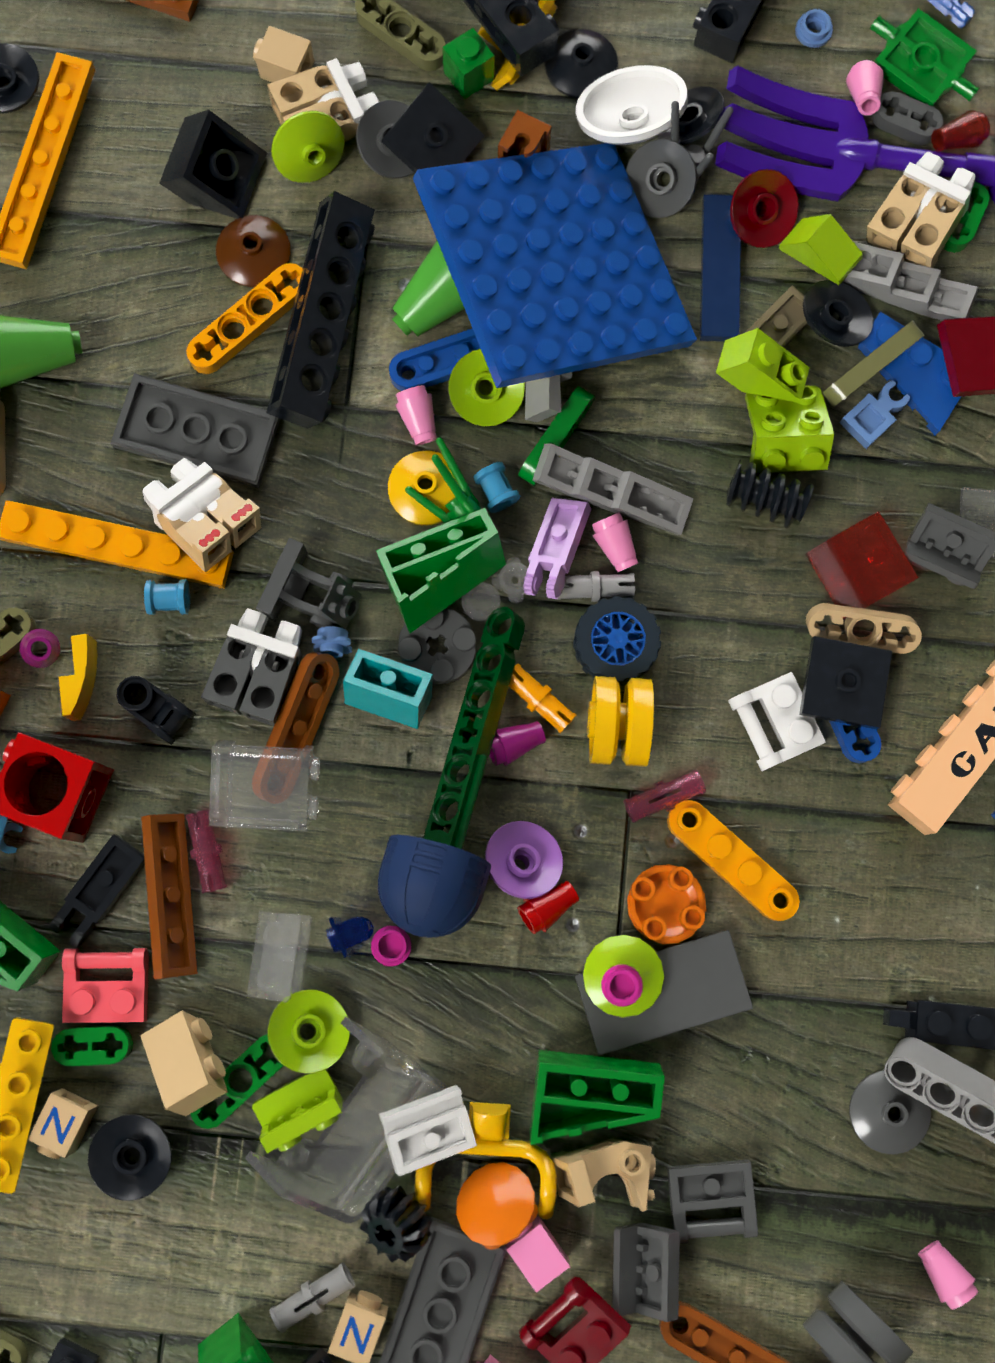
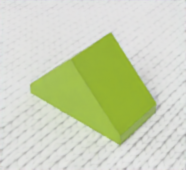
(823, 247)

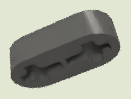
(907, 118)

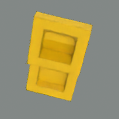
(78, 688)

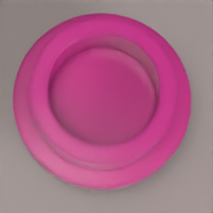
(391, 945)
(621, 985)

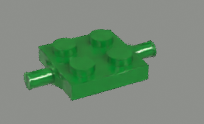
(924, 58)

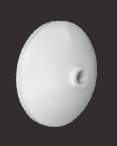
(630, 104)

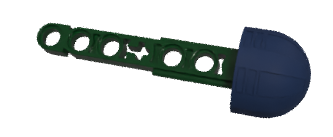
(430, 881)

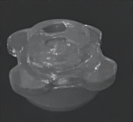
(503, 580)

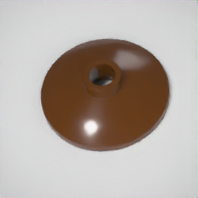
(253, 265)

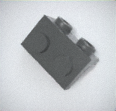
(950, 546)
(646, 1271)

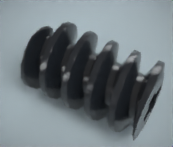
(769, 494)

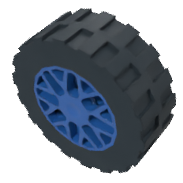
(617, 639)

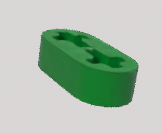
(970, 220)
(92, 1055)

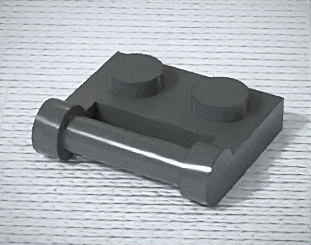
(712, 1187)

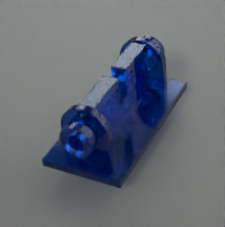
(348, 933)

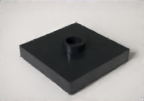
(432, 133)
(845, 682)

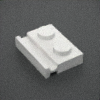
(427, 1130)

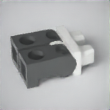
(254, 669)

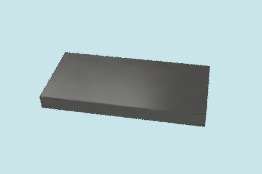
(182, 423)
(698, 987)
(443, 1299)

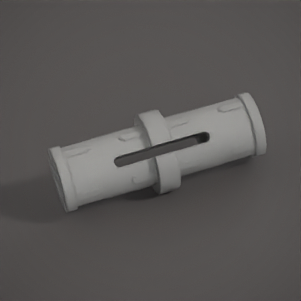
(598, 586)
(290, 1311)

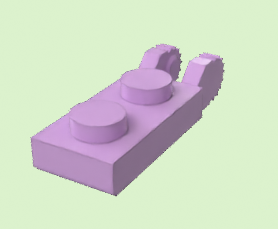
(556, 545)

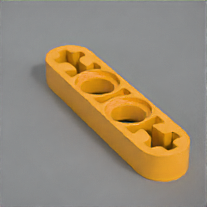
(242, 313)

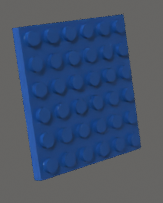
(553, 262)

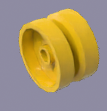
(626, 721)

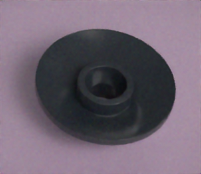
(21, 73)
(573, 74)
(701, 115)
(837, 313)
(115, 1172)

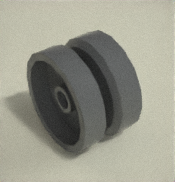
(858, 1335)

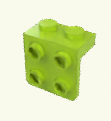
(790, 433)

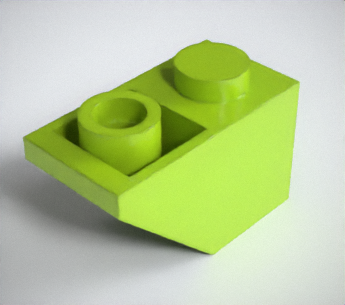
(762, 367)

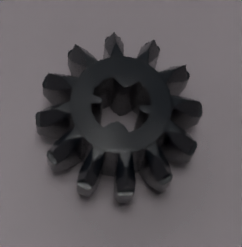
(396, 1224)

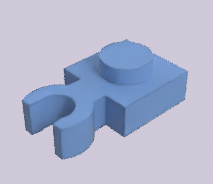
(873, 417)

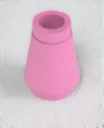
(865, 86)
(417, 413)
(616, 541)
(947, 1275)

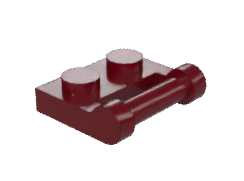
(587, 1337)

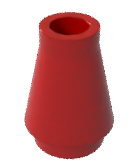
(545, 910)

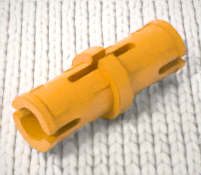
(540, 699)

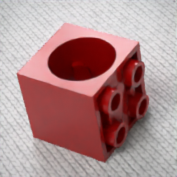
(83, 796)

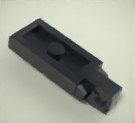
(945, 1023)

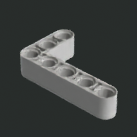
(925, 1083)

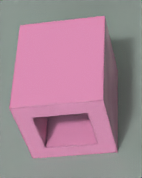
(538, 1254)

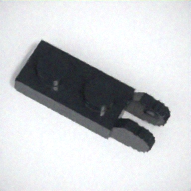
(99, 887)

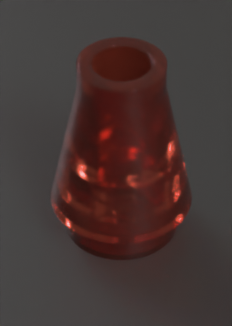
(962, 133)

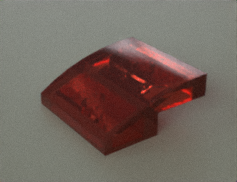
(862, 564)

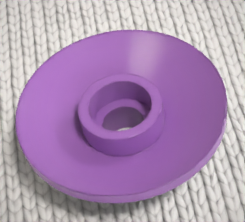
(537, 851)

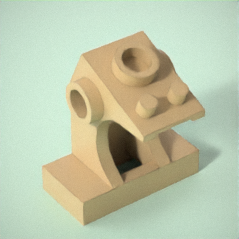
(582, 1169)

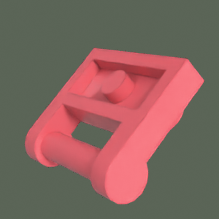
(105, 999)

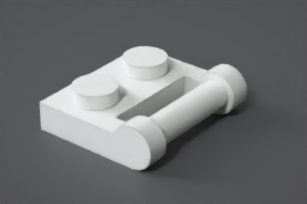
(781, 704)

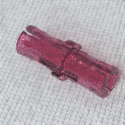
(689, 786)
(206, 852)

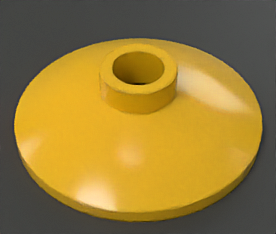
(409, 473)

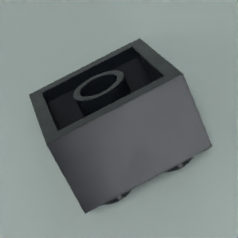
(213, 165)

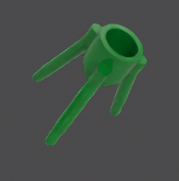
(464, 500)

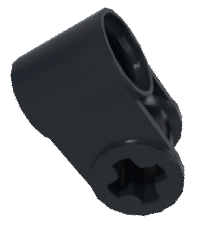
(158, 712)

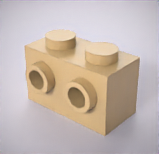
(184, 1063)

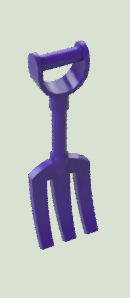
(845, 151)

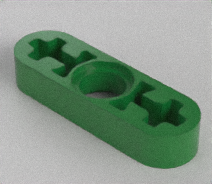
(559, 430)
(225, 1109)

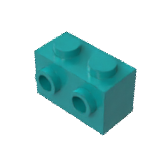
(388, 688)

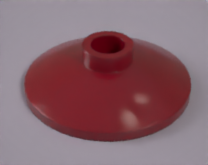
(777, 212)

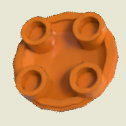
(666, 904)
(496, 1204)

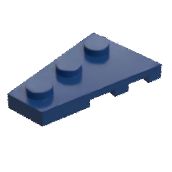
(916, 372)

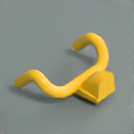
(491, 1131)

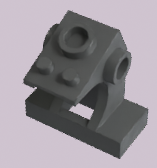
(291, 581)

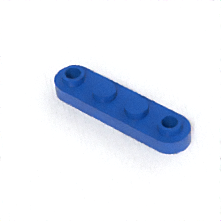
(431, 361)

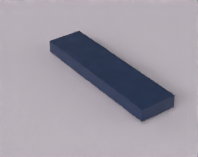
(719, 271)

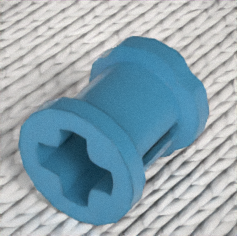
(496, 487)
(167, 597)

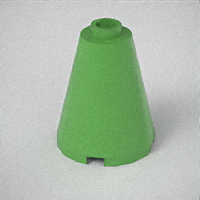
(428, 296)
(34, 347)

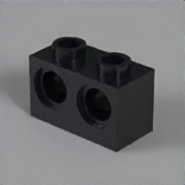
(734, 16)

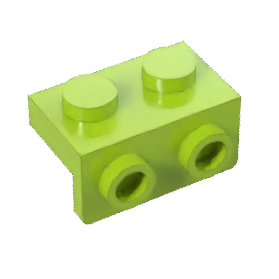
(297, 1108)

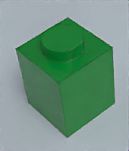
(468, 63)

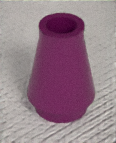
(49, 639)
(515, 741)

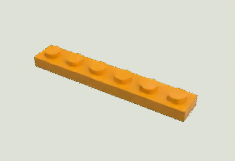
(43, 157)
(105, 543)

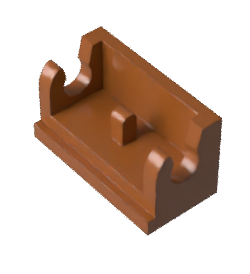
(524, 137)

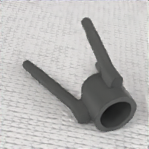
(701, 156)

